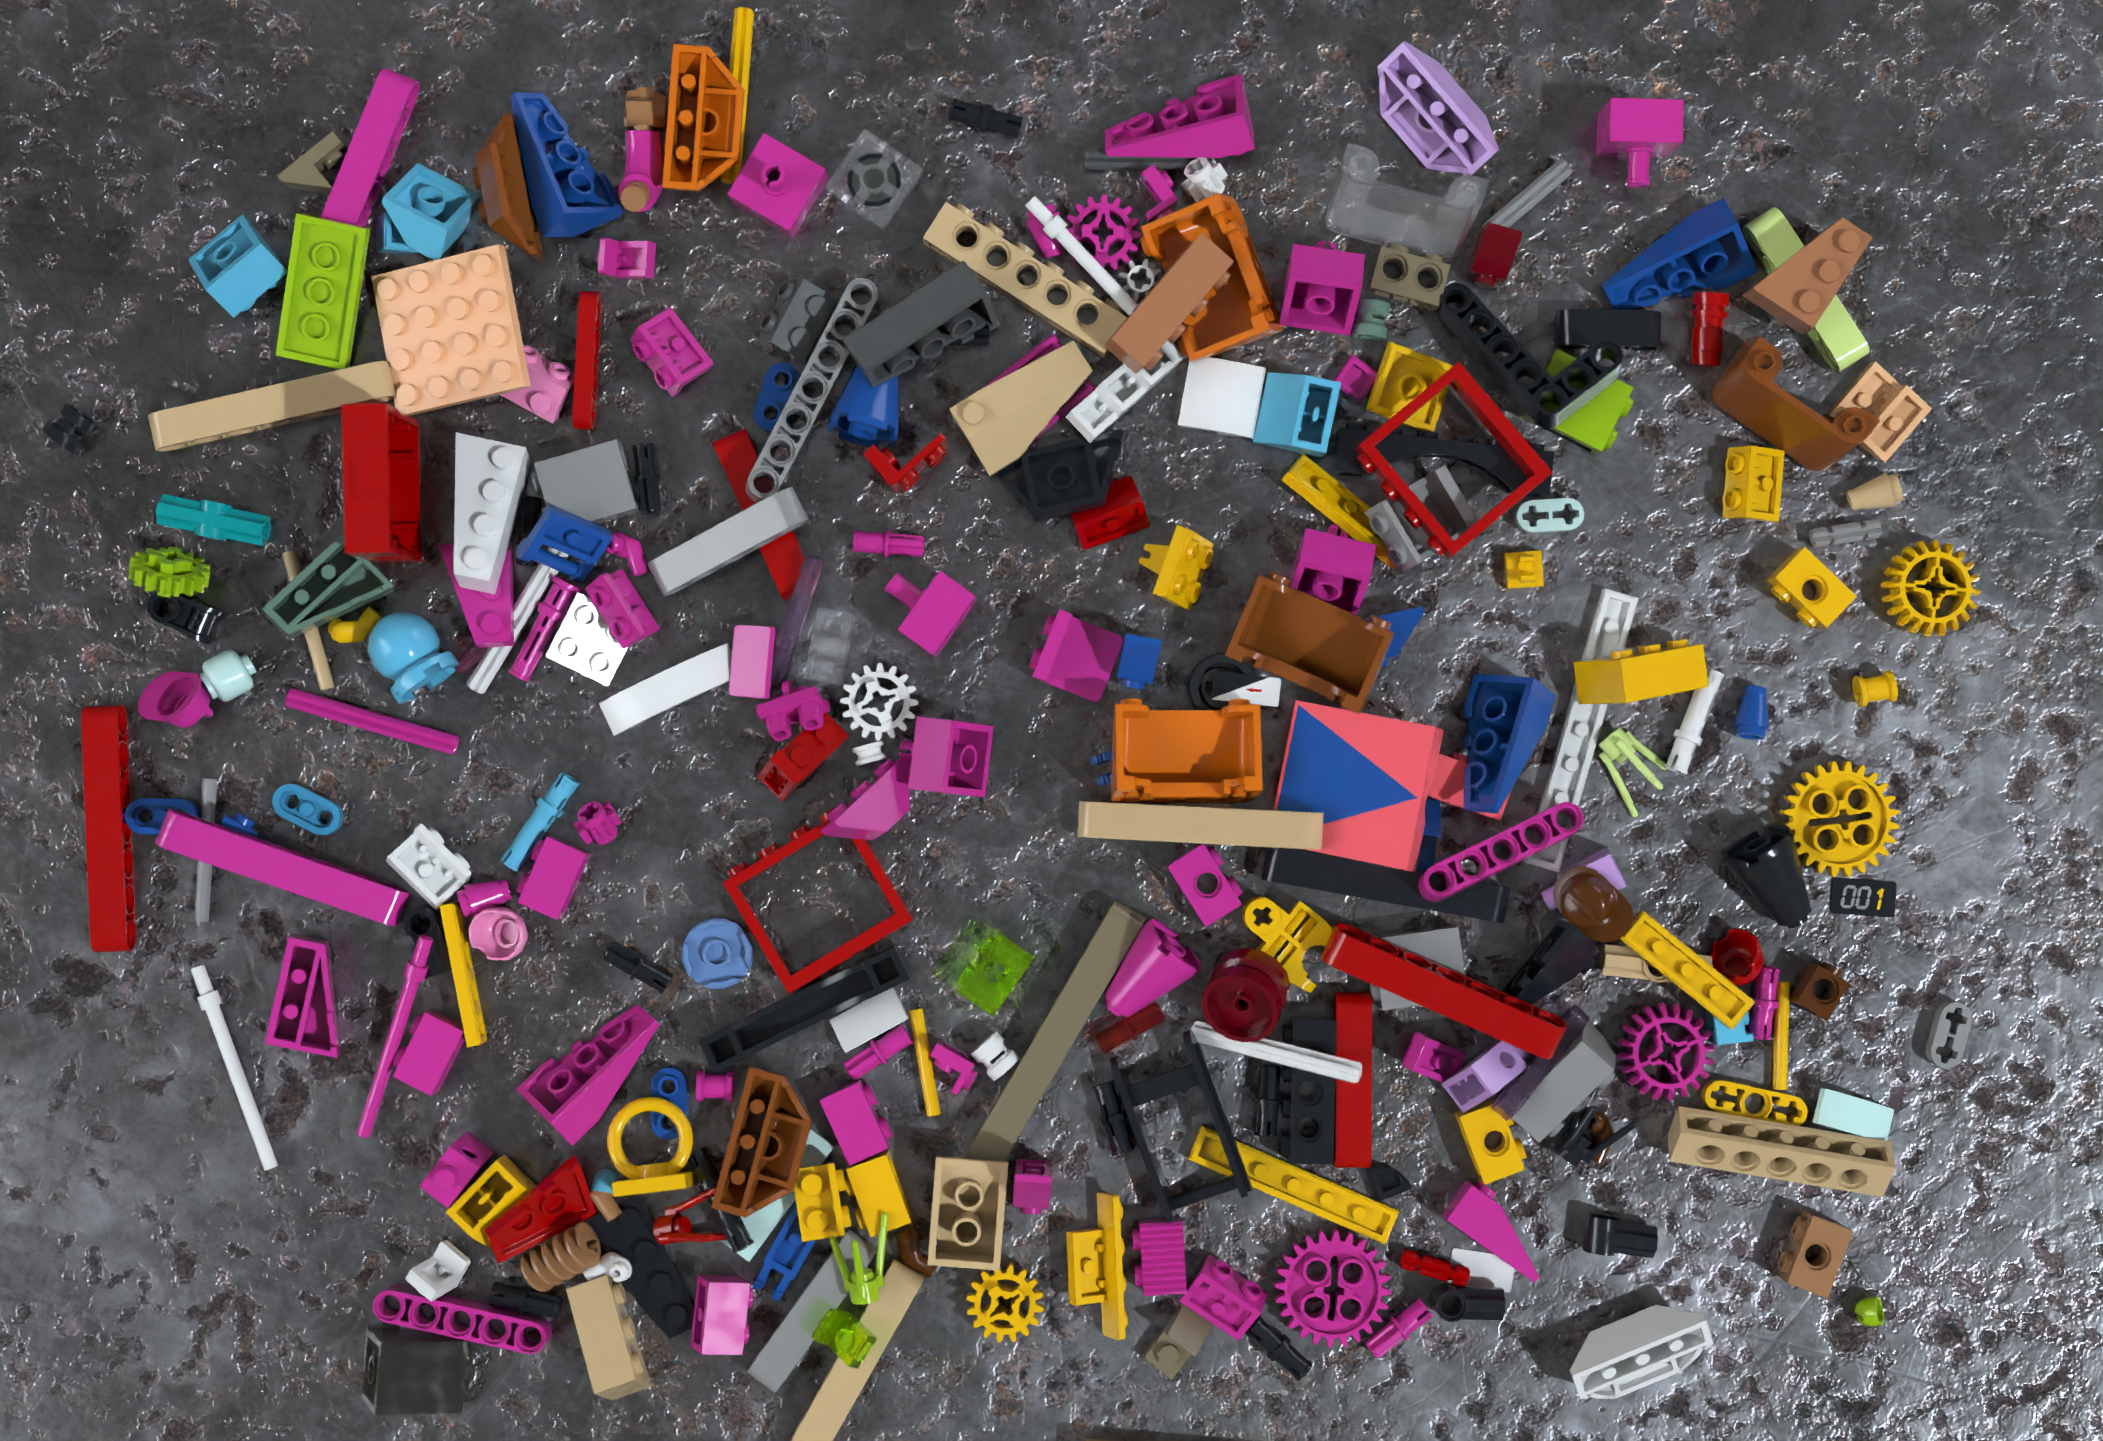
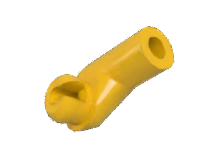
(354, 631)

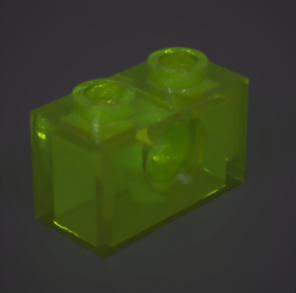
(991, 994)

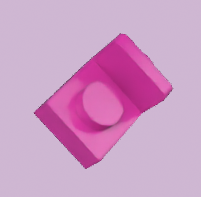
(951, 1059)

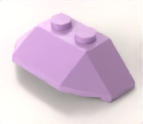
(1433, 113)

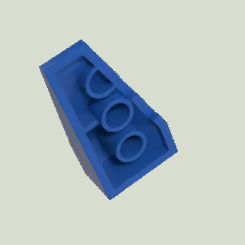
(560, 180)
(1503, 729)

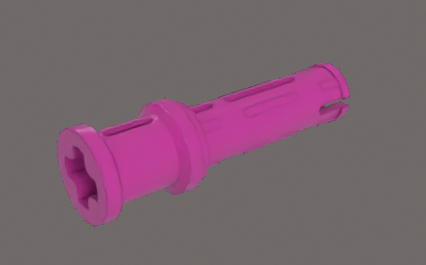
(552, 612)

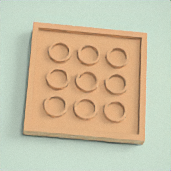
(451, 330)

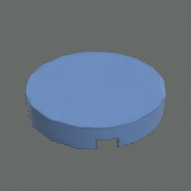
(717, 953)

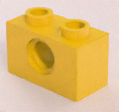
(1831, 594)
(1494, 1162)

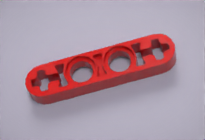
(586, 360)

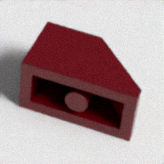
(1493, 255)

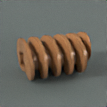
(561, 1257)

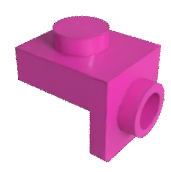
(1160, 187)
(626, 259)

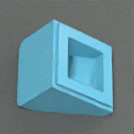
(388, 237)

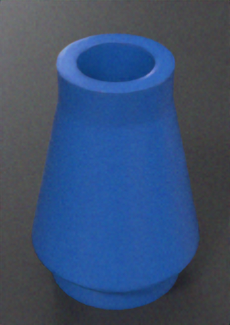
(1752, 717)

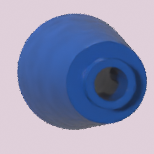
(867, 412)

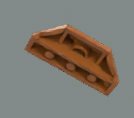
(505, 189)
(763, 1145)

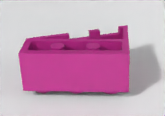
(305, 1000)

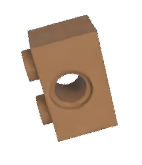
(1819, 1274)

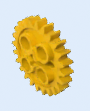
(1836, 787)

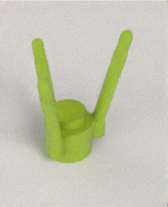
(862, 1282)

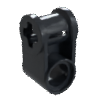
(189, 616)

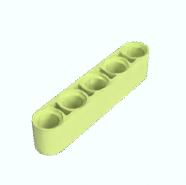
(1835, 332)

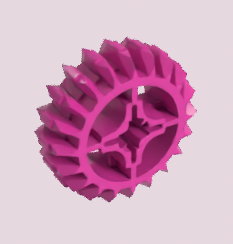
(1681, 1045)

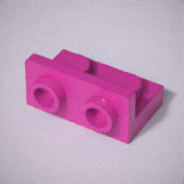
(670, 351)
(622, 608)
(1224, 1297)

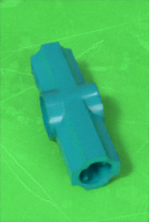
(213, 520)

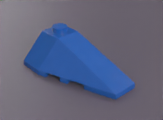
(1692, 256)

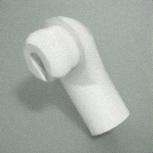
(611, 1265)

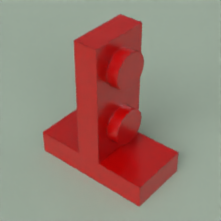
(801, 757)

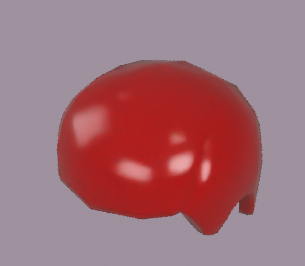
(1738, 956)

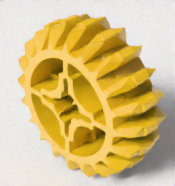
(1934, 576)

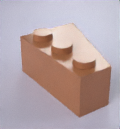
(1811, 277)

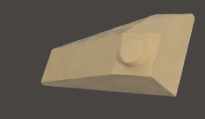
(1013, 410)

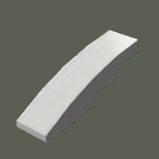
(1116, 396)

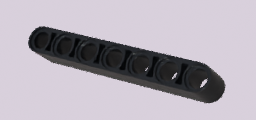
(1380, 883)

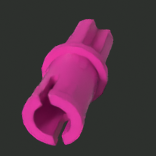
(888, 543)
(878, 1052)
(1399, 1328)

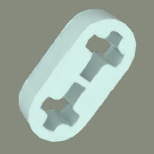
(1549, 524)

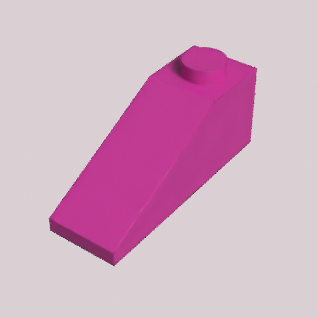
(1032, 1185)
(1485, 1221)

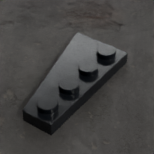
(654, 1275)

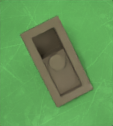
(307, 170)
(1178, 1341)

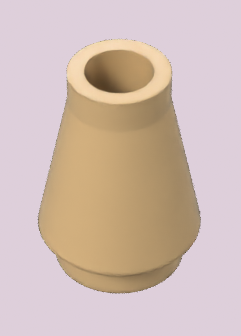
(1877, 493)

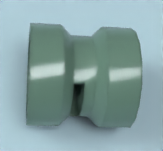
(1371, 320)

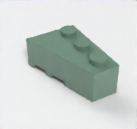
(326, 590)

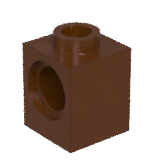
(1803, 991)

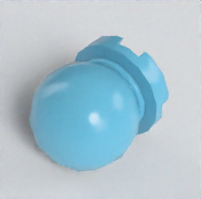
(407, 651)

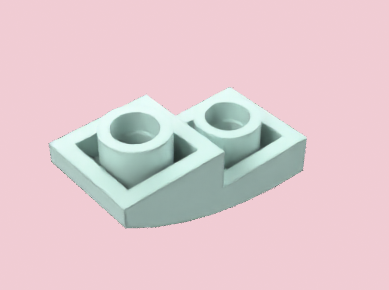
(1852, 1115)

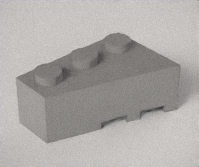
(1567, 1086)

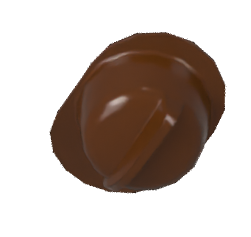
(1592, 904)

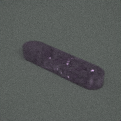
(1525, 1083)

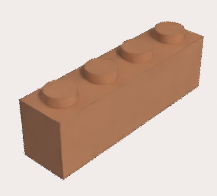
(1169, 303)

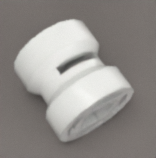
(989, 1050)

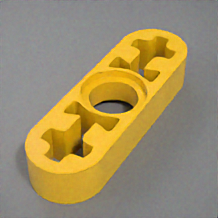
(1731, 1087)

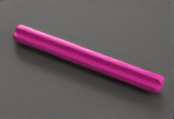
(372, 721)

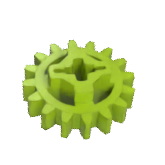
(169, 572)

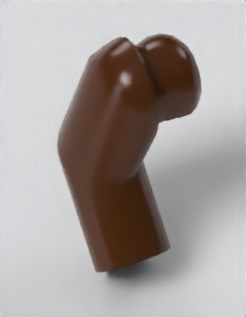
(1600, 1129)
(910, 1252)

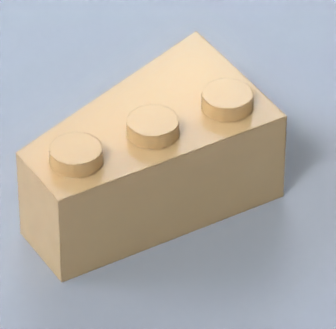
(608, 1338)

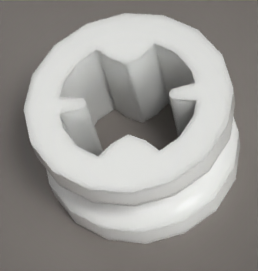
(869, 753)

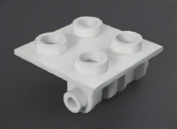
(586, 642)

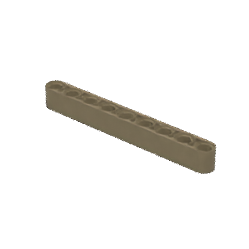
(1056, 1034)

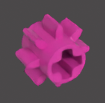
(597, 823)

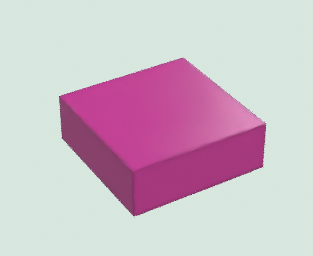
(1356, 379)

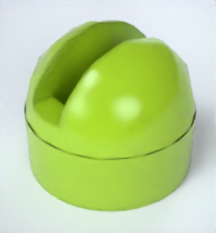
(1870, 1311)

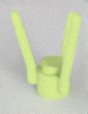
(1620, 747)

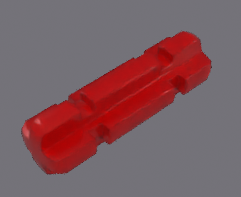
(1434, 1267)

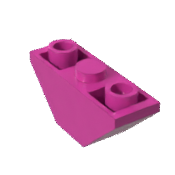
(874, 805)

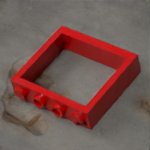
(1497, 425)
(773, 855)

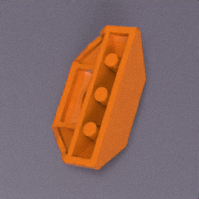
(701, 119)

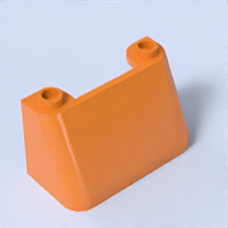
(1244, 304)
(1186, 754)

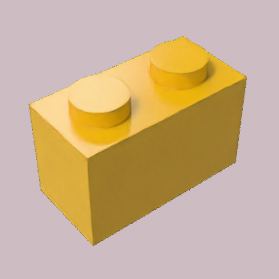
(877, 1191)

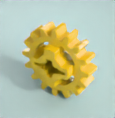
(1014, 1315)

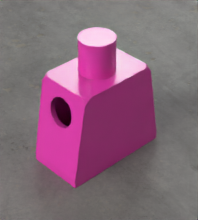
(456, 1170)

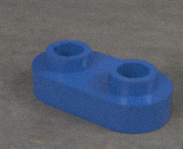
(773, 395)
(158, 808)
(679, 1097)

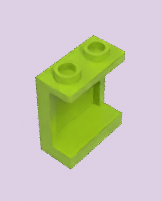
(1596, 420)

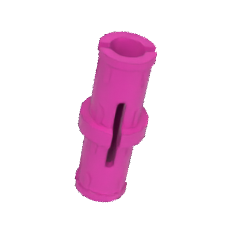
(1765, 1003)

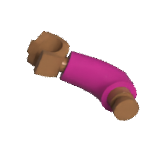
(644, 153)

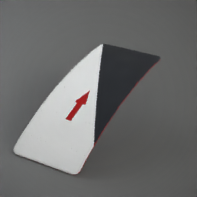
(1257, 689)

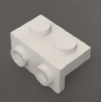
(430, 866)

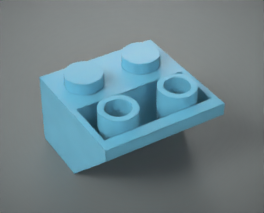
(1297, 413)

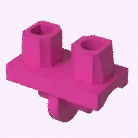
(793, 706)

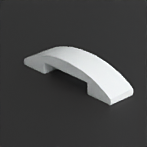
(667, 689)

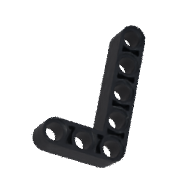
(1523, 364)

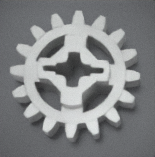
(873, 686)

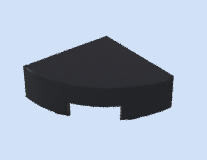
(1387, 1181)

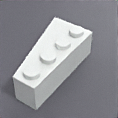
(487, 500)

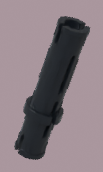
(708, 1178)

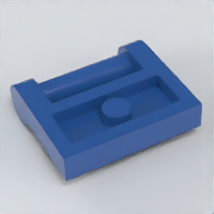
(569, 535)

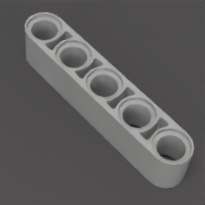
(728, 541)
(795, 1331)

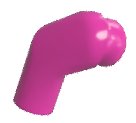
(630, 549)

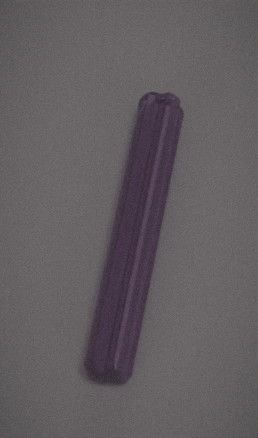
(795, 618)

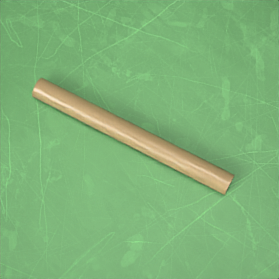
(313, 636)

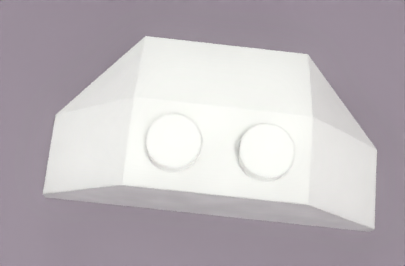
(1638, 1351)

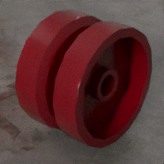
(1245, 995)

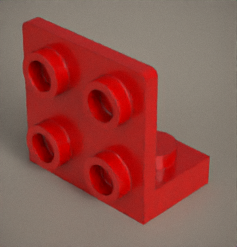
(887, 465)

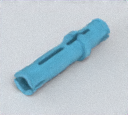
(543, 816)

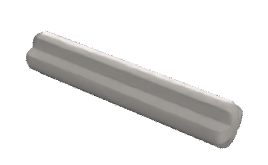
(1531, 194)

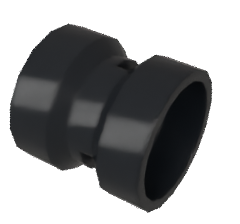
(70, 428)

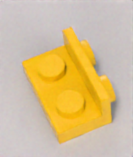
(1753, 483)
(819, 1202)

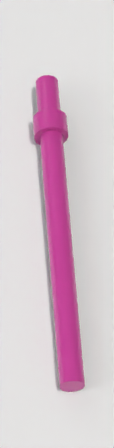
(414, 973)

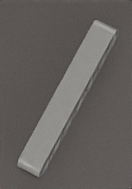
(817, 374)

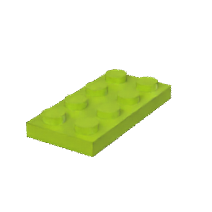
(322, 291)

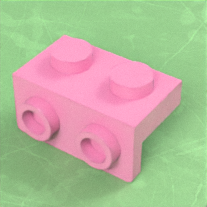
(548, 389)

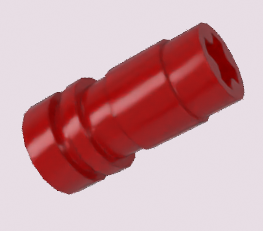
(1708, 328)

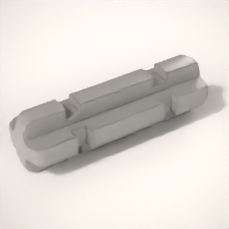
(1845, 533)

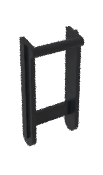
(1162, 1086)

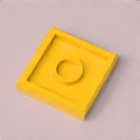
(1401, 379)

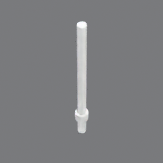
(1055, 228)
(209, 1001)

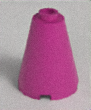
(1150, 970)

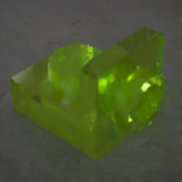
(844, 1336)

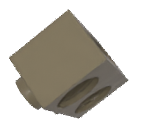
(1406, 287)

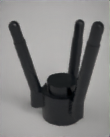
(1575, 1144)

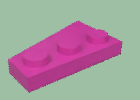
(487, 614)

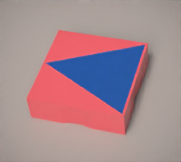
(1364, 777)

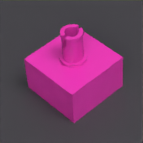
(1639, 131)
(778, 185)
(1322, 288)
(1333, 567)
(933, 612)
(949, 756)

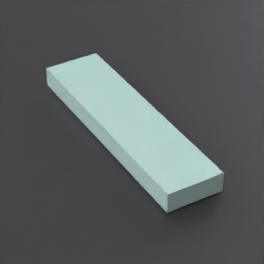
(764, 1221)

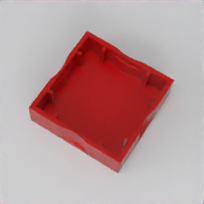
(381, 484)

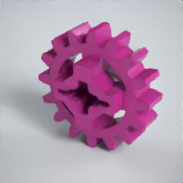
(1116, 233)

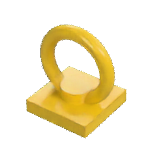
(653, 1176)

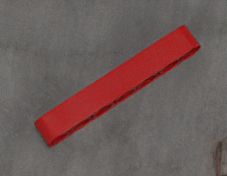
(107, 834)
(1444, 991)

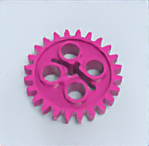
(1364, 1288)

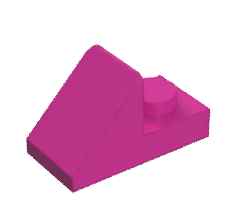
(1432, 1057)

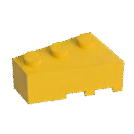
(1642, 674)

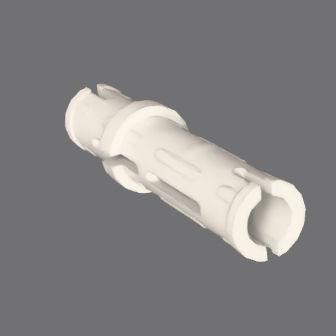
(1692, 725)

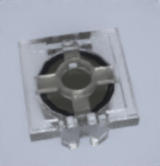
(873, 180)

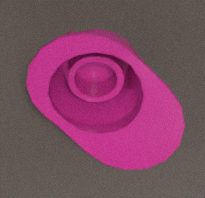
(175, 699)

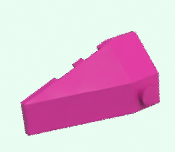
(581, 1084)

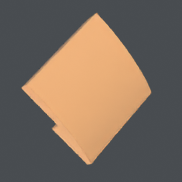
(1888, 401)

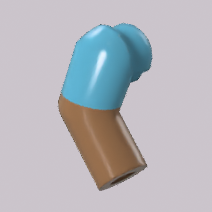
(602, 1194)

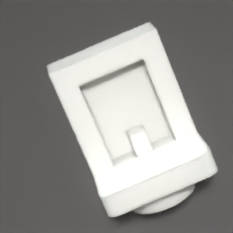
(440, 1272)

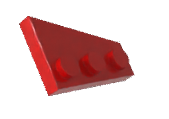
(544, 1212)

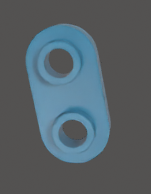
(309, 809)

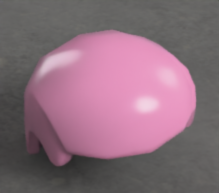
(498, 933)

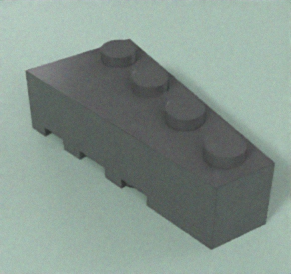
(922, 325)

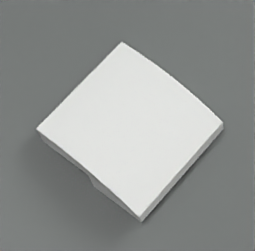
(1222, 397)

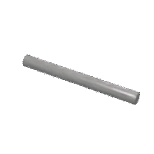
(204, 870)

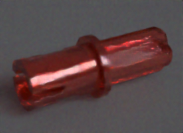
(1130, 1027)

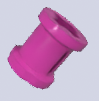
(715, 1085)

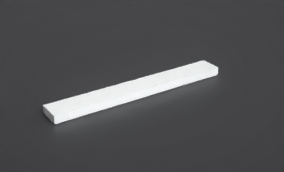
(1582, 724)

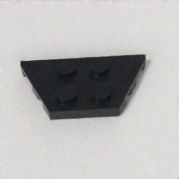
(1064, 476)

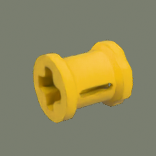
(1875, 688)

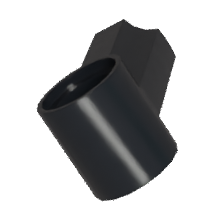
(438, 958)
(1608, 1236)
(1471, 1302)

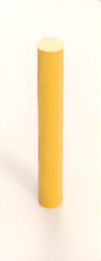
(1781, 1035)
(924, 1062)

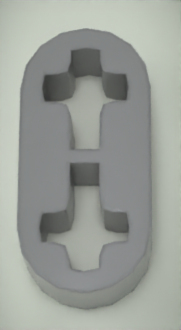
(1957, 1036)

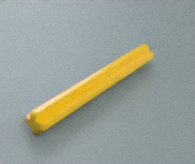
(739, 68)

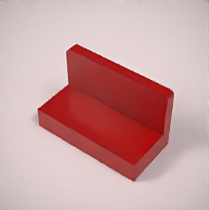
(1119, 517)

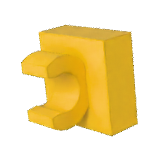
(1523, 569)

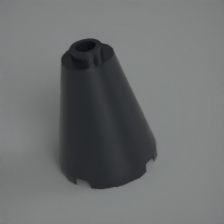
(1772, 873)

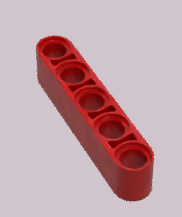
(782, 554)
(1353, 1100)

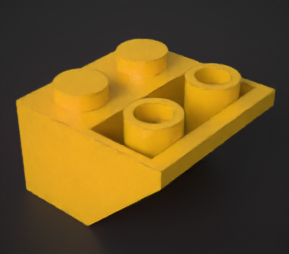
(490, 1198)

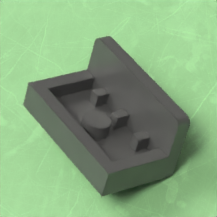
(797, 317)

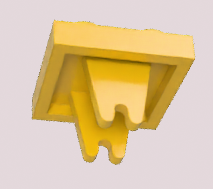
(1179, 566)

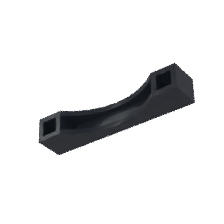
(1487, 458)
(805, 1008)

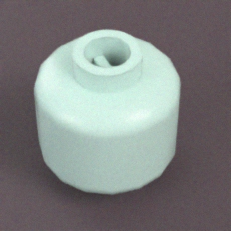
(227, 675)

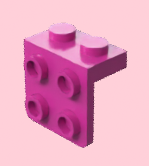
(1076, 656)

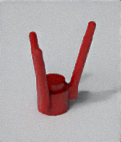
(677, 1228)

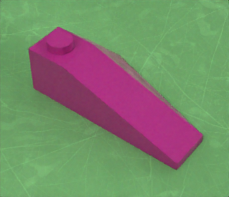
(1205, 125)

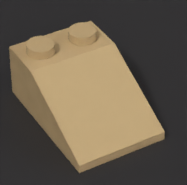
(967, 1213)

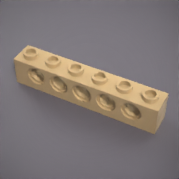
(957, 219)
(1781, 1151)

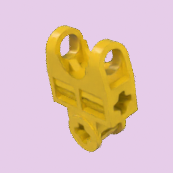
(1288, 935)

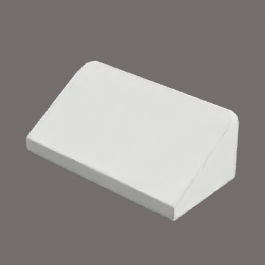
(868, 1019)

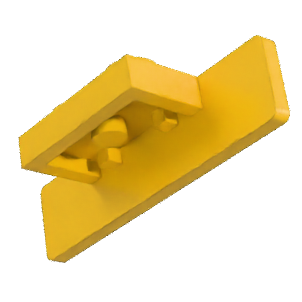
(1097, 1266)

